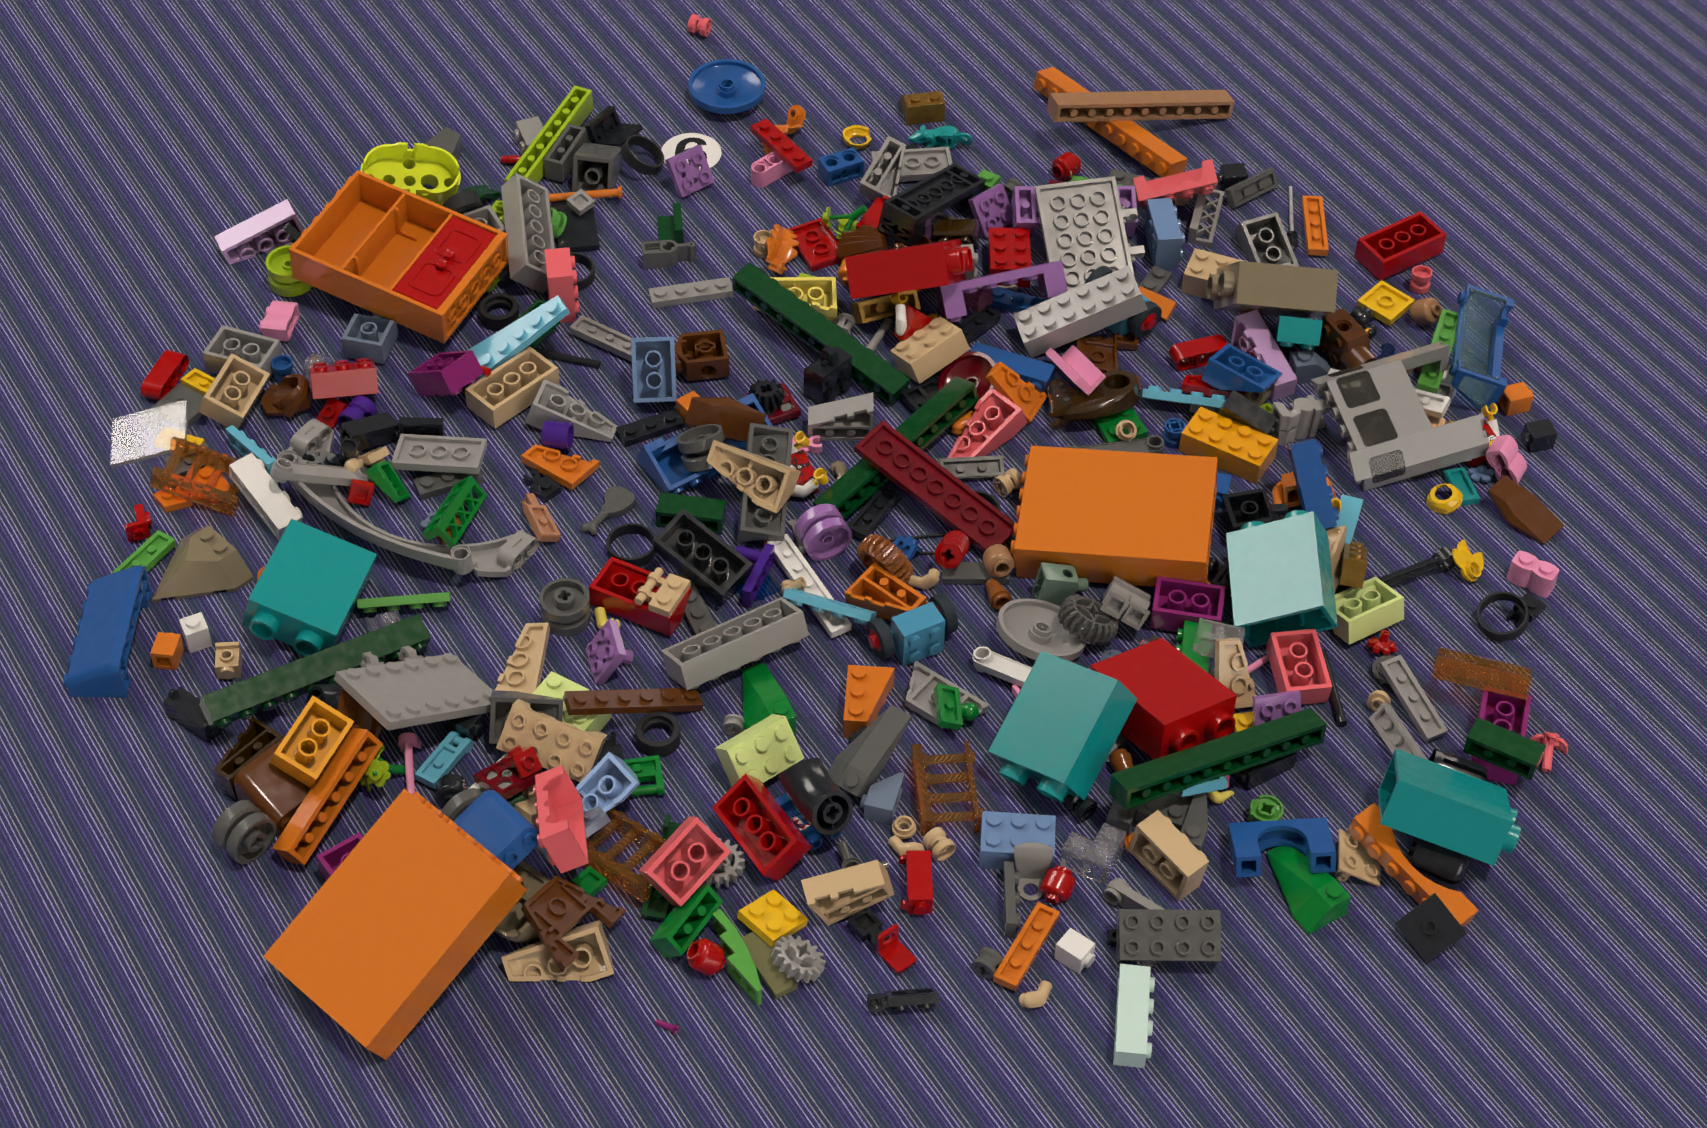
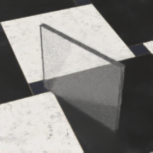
(147, 433)

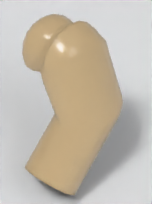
(926, 581)
(798, 583)
(901, 848)

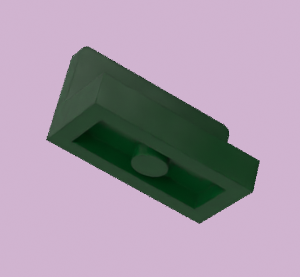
(671, 226)

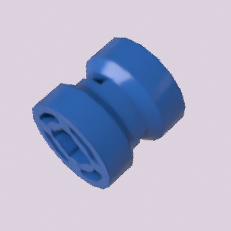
(281, 366)
(1172, 432)

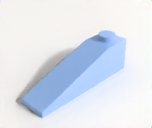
(607, 784)

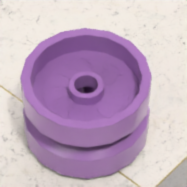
(823, 532)

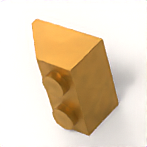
(923, 107)

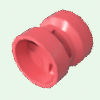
(699, 25)
(1420, 279)

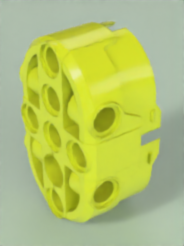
(426, 164)

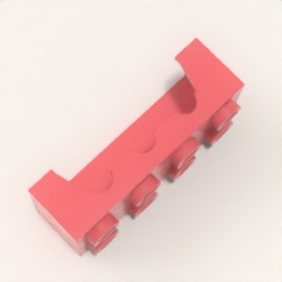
(1176, 186)
(560, 819)

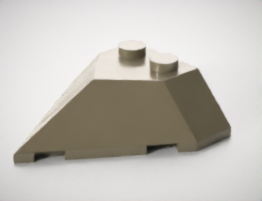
(203, 565)

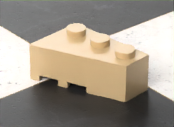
(847, 890)

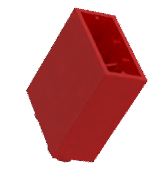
(908, 268)
(1175, 699)

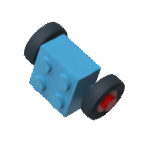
(1139, 324)
(914, 632)

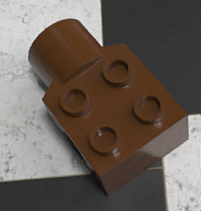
(1344, 341)
(702, 355)

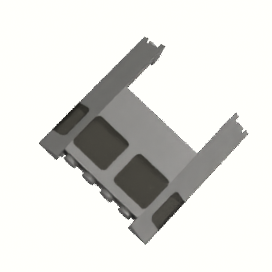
(1387, 424)

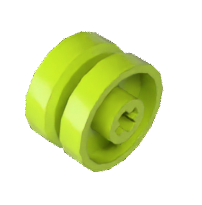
(280, 274)

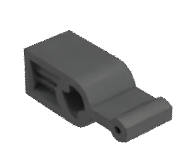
(666, 253)

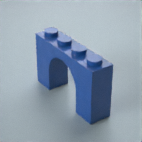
(1308, 835)

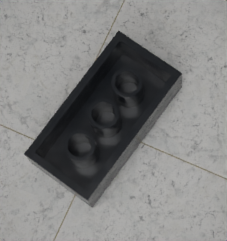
(702, 556)

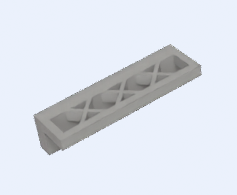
(1200, 216)

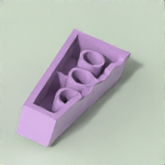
(258, 233)
(1255, 339)

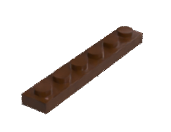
(632, 701)

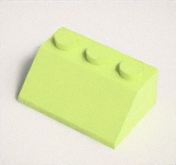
(1367, 610)

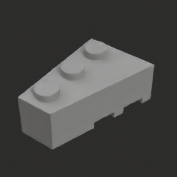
(884, 172)
(842, 419)

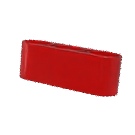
(1196, 352)
(164, 375)

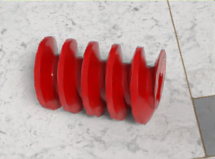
(952, 549)

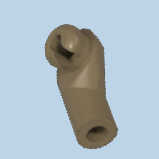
(839, 468)

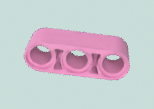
(768, 170)

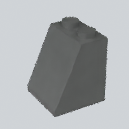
(596, 167)

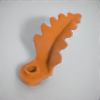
(795, 119)
(780, 248)

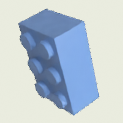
(1163, 233)
(653, 369)
(1005, 830)

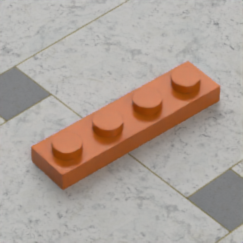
(1314, 225)
(1026, 946)

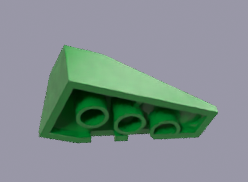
(763, 697)
(1312, 897)

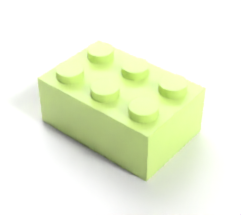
(555, 686)
(760, 750)

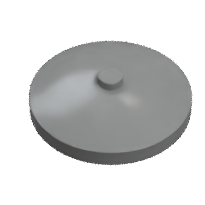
(1035, 627)

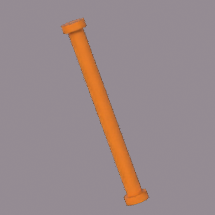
(593, 194)

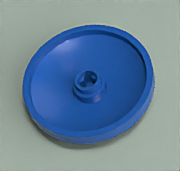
(726, 86)

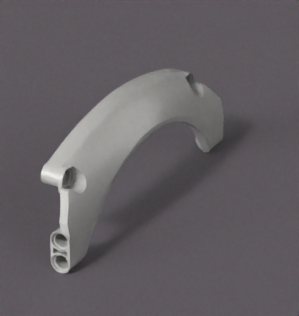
(485, 559)

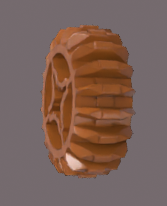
(886, 555)

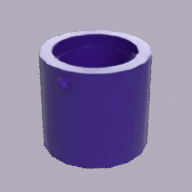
(557, 435)

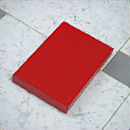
(816, 244)

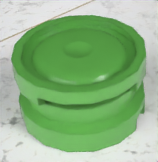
(558, 222)
(1265, 809)

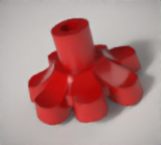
(1382, 643)

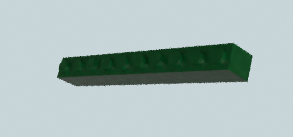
(818, 331)
(920, 429)
(298, 677)
(1216, 758)

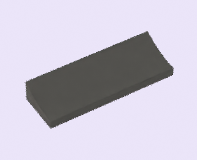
(756, 521)

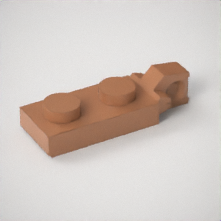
(540, 519)

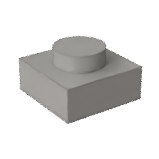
(580, 202)

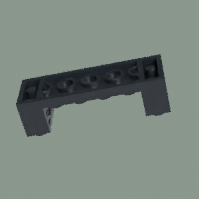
(906, 212)

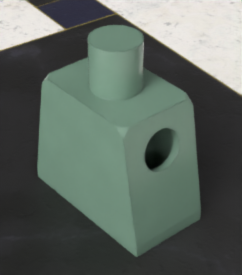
(1057, 583)

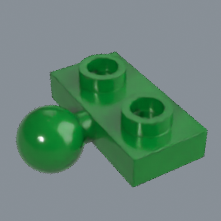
(949, 708)

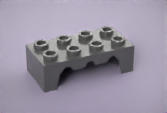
(1168, 935)

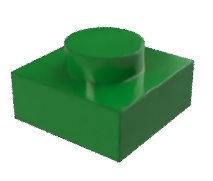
(590, 880)

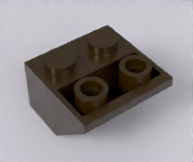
(964, 229)

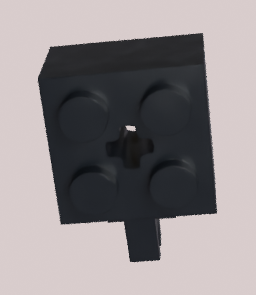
(828, 375)
(1248, 507)

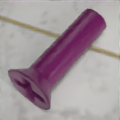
(674, 1028)

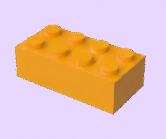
(1237, 446)

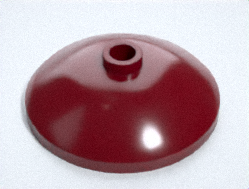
(972, 367)

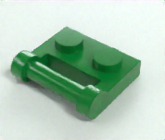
(647, 770)

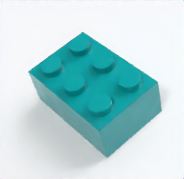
(1298, 330)

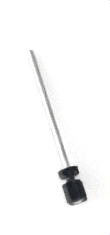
(1292, 235)

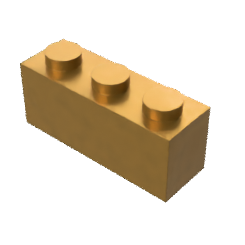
(880, 307)
(1353, 565)

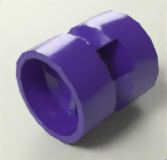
(358, 408)

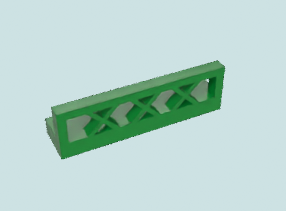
(453, 506)

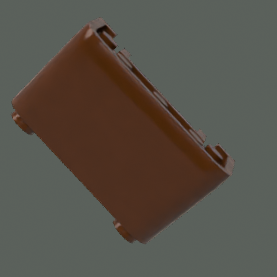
(270, 789)

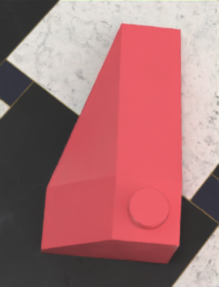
(990, 426)

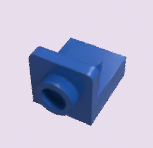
(907, 546)

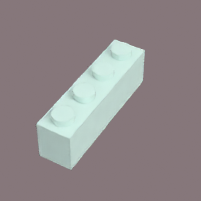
(1132, 1016)

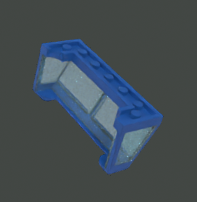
(1480, 345)

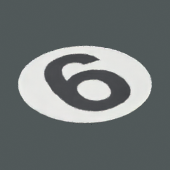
(688, 140)

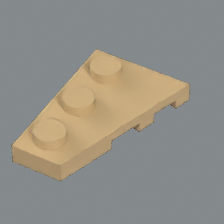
(1233, 671)

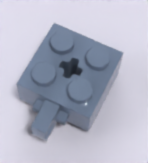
(369, 337)

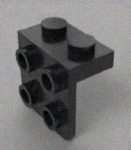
(608, 129)
(421, 426)

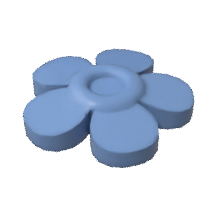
(1482, 473)

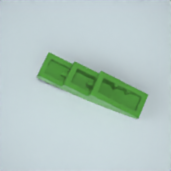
(739, 961)

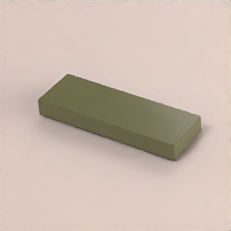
(773, 979)

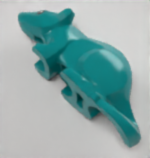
(941, 136)

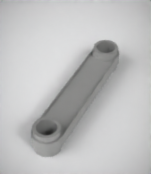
(313, 473)
(1119, 893)

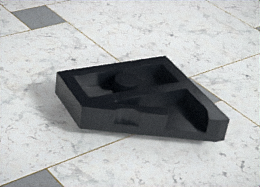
(919, 394)

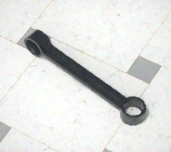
(1441, 560)

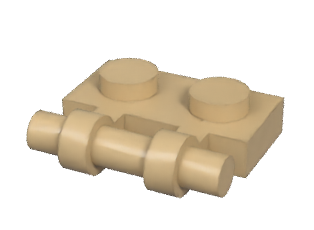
(667, 597)

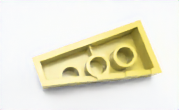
(816, 291)

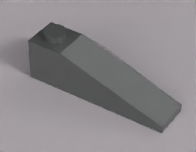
(867, 755)

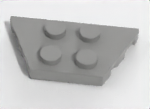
(921, 693)

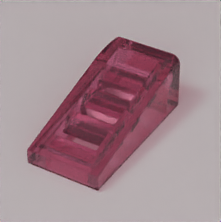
(979, 299)

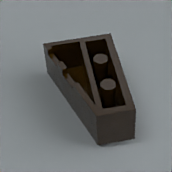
(250, 745)

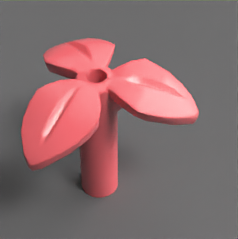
(1550, 740)

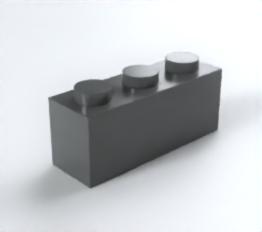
(559, 160)

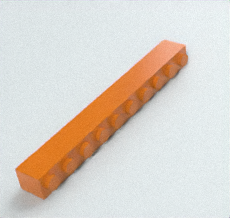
(1124, 134)

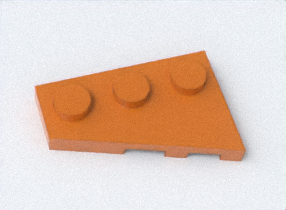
(1016, 390)
(561, 468)
(172, 503)

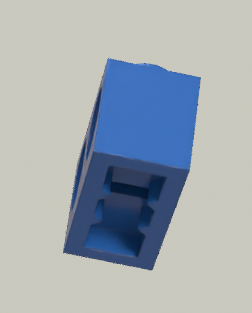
(840, 167)

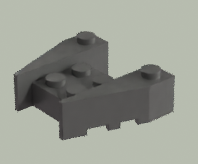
(1186, 814)

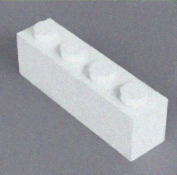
(264, 494)

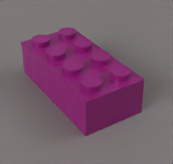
(1509, 714)

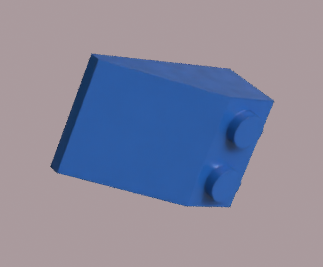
(1238, 371)

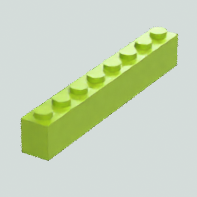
(572, 111)

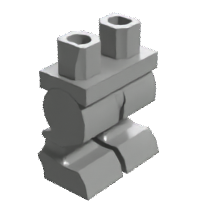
(1300, 421)
(1127, 601)

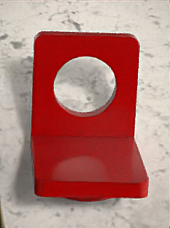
(331, 411)
(893, 951)

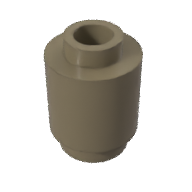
(1258, 399)

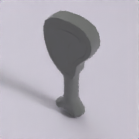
(617, 503)

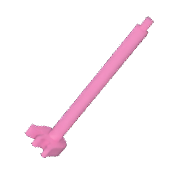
(406, 743)

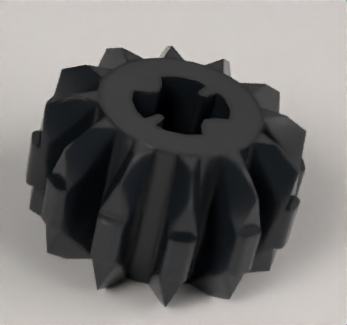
(769, 394)

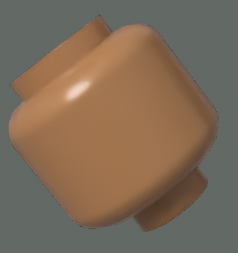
(1426, 311)
(998, 560)

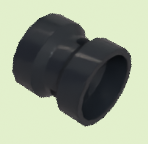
(1082, 808)

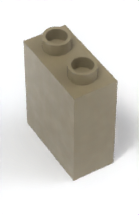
(1273, 289)

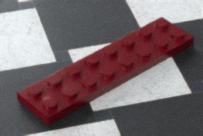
(934, 487)

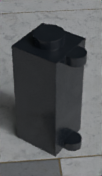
(1247, 413)
(371, 430)
(186, 711)
(1263, 772)

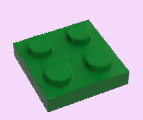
(1107, 425)

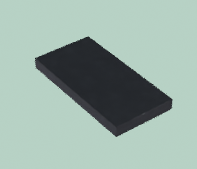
(580, 231)

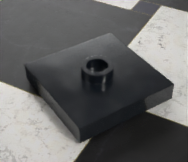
(1431, 928)

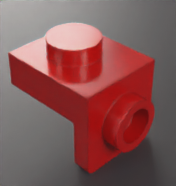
(139, 530)
(523, 759)

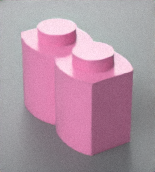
(280, 320)
(1506, 459)
(1533, 574)

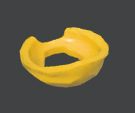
(856, 131)
(1444, 506)

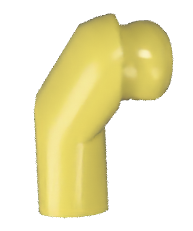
(601, 618)

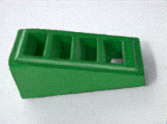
(387, 479)

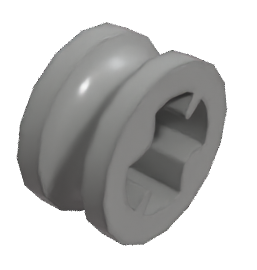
(733, 724)

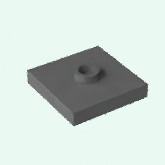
(181, 393)

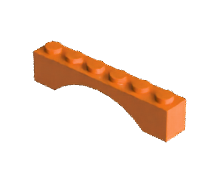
(1382, 846)

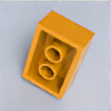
(311, 741)

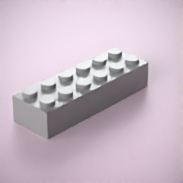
(528, 230)
(1080, 312)
(734, 643)

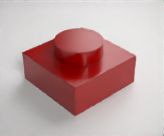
(360, 492)

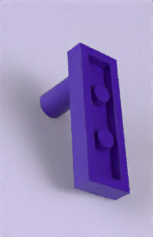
(763, 563)

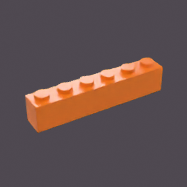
(327, 796)

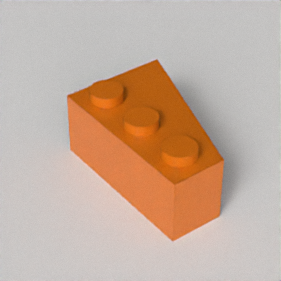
(883, 593)
(865, 695)

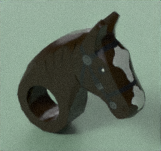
(1113, 395)

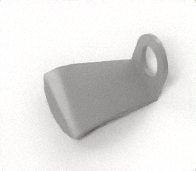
(1032, 862)

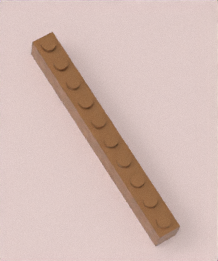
(1139, 105)

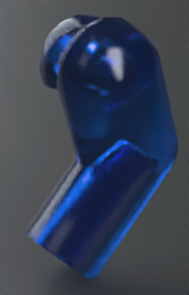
(1387, 350)

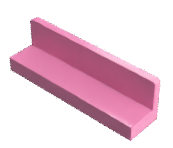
(1077, 368)

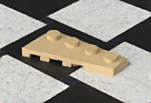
(527, 662)

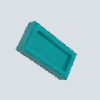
(1461, 480)

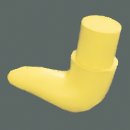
(1219, 797)

